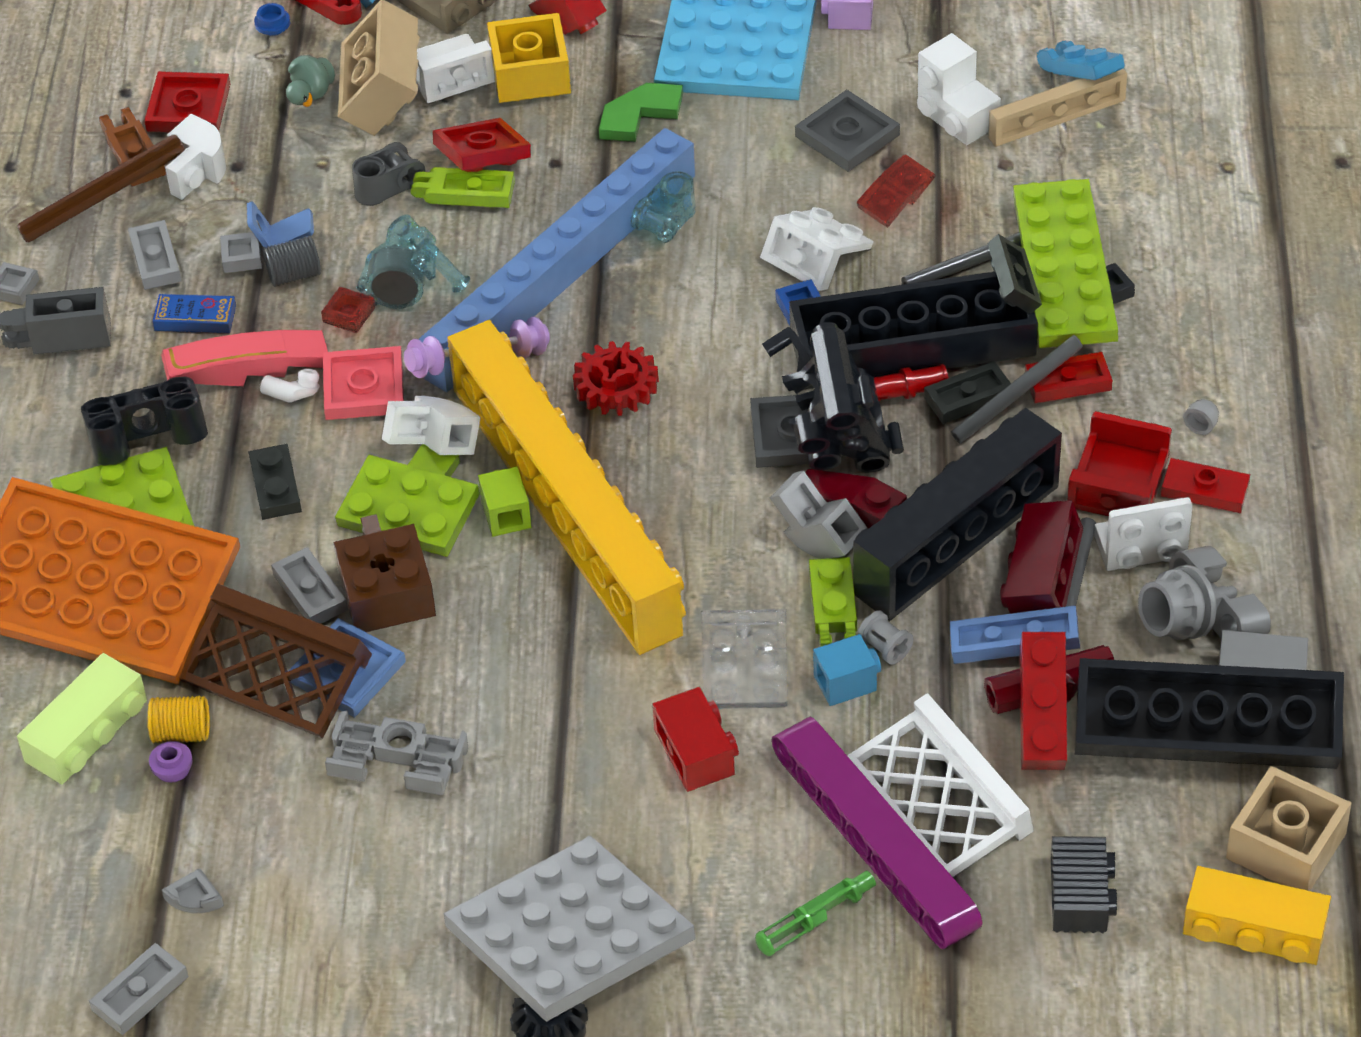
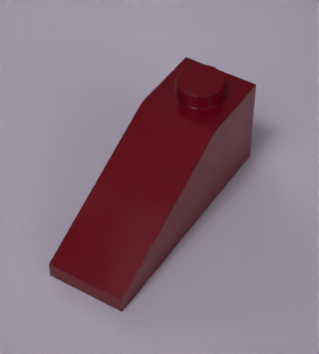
(865, 494)

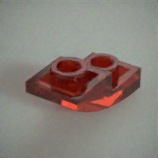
(894, 189)

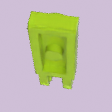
(832, 598)

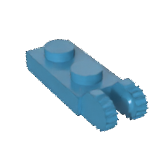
(1078, 61)

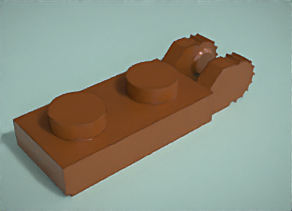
(128, 141)

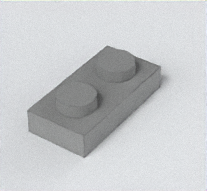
(154, 254)
(309, 586)
(138, 988)

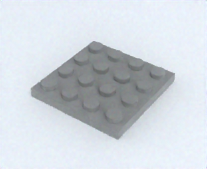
(569, 927)

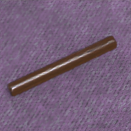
(100, 188)

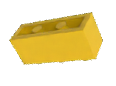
(1256, 915)

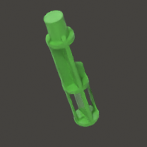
(814, 912)

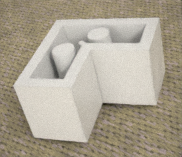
(951, 92)

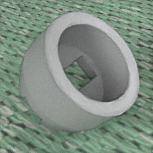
(1201, 416)

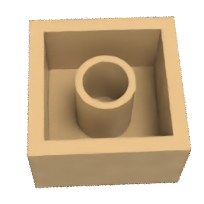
(1288, 830)

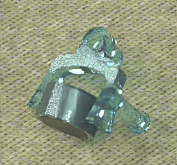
(398, 273)

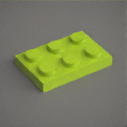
(409, 496)

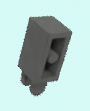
(59, 322)

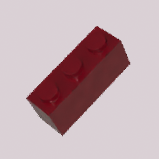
(1042, 557)

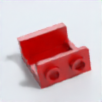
(1119, 464)

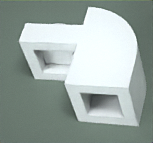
(200, 159)
(432, 421)

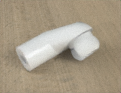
(292, 391)

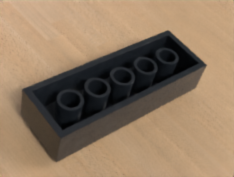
(922, 324)
(956, 513)
(1209, 713)

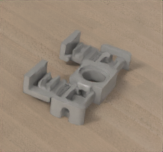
(430, 754)

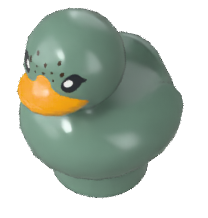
(309, 79)

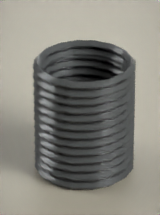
(292, 261)

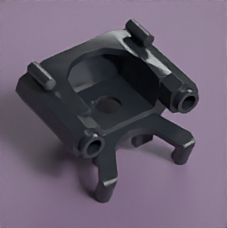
(842, 408)

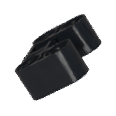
(172, 406)

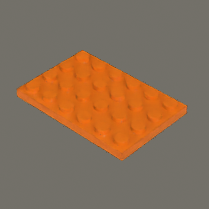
(106, 578)

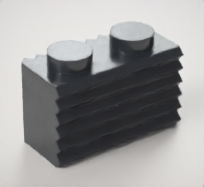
(1081, 884)

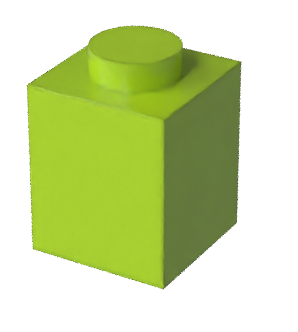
(504, 501)

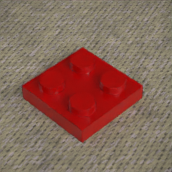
(186, 93)
(481, 144)

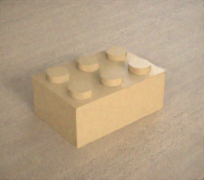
(378, 68)

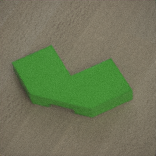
(623, 115)

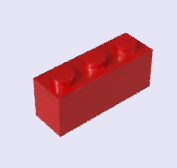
(1043, 701)

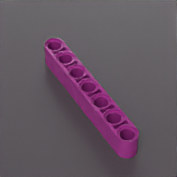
(877, 833)

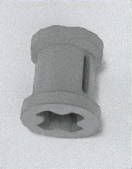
(886, 637)

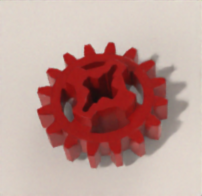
(615, 378)

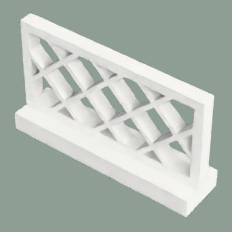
(973, 774)

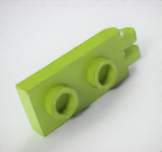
(464, 188)

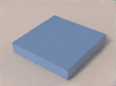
(367, 682)

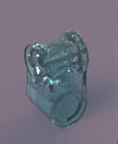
(666, 206)

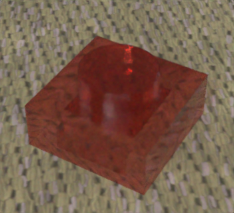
(348, 309)

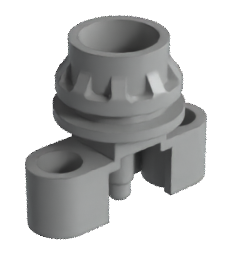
(1189, 604)

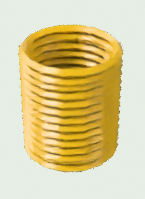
(178, 719)

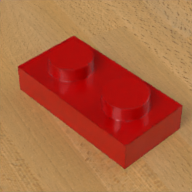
(1073, 378)

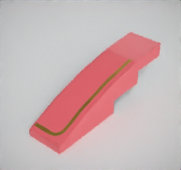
(233, 357)

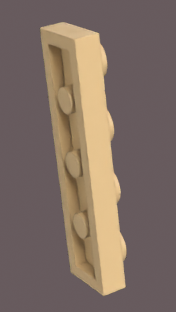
(1055, 107)

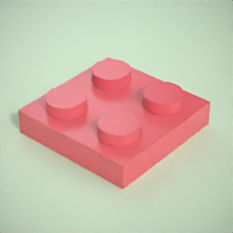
(361, 381)

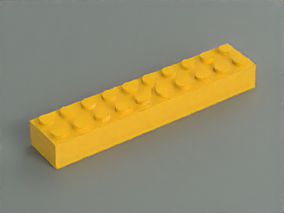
(568, 487)

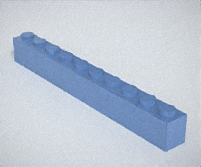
(565, 247)

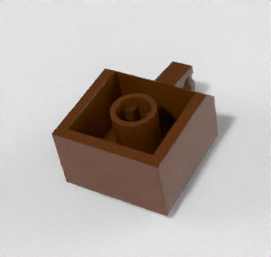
(384, 576)

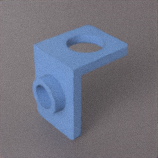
(287, 229)

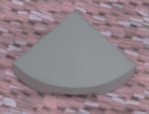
(193, 894)

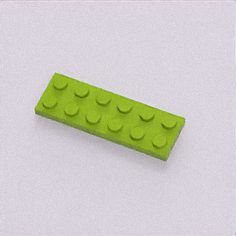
(1066, 261)

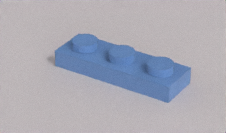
(1001, 634)

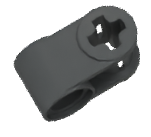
(383, 173)

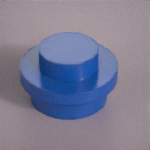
(271, 19)

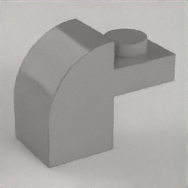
(816, 525)

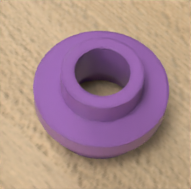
(174, 769)

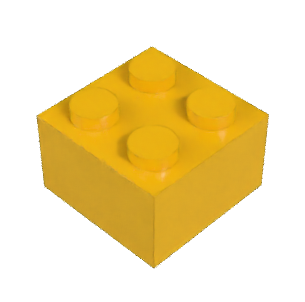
(529, 57)

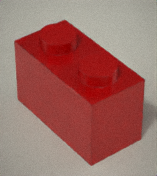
(694, 738)

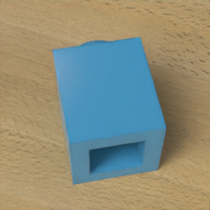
(846, 669)

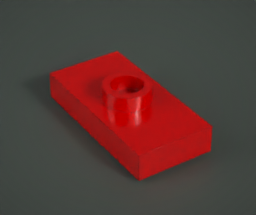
(1206, 485)

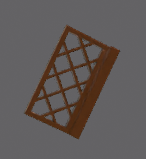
(295, 633)

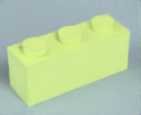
(82, 718)

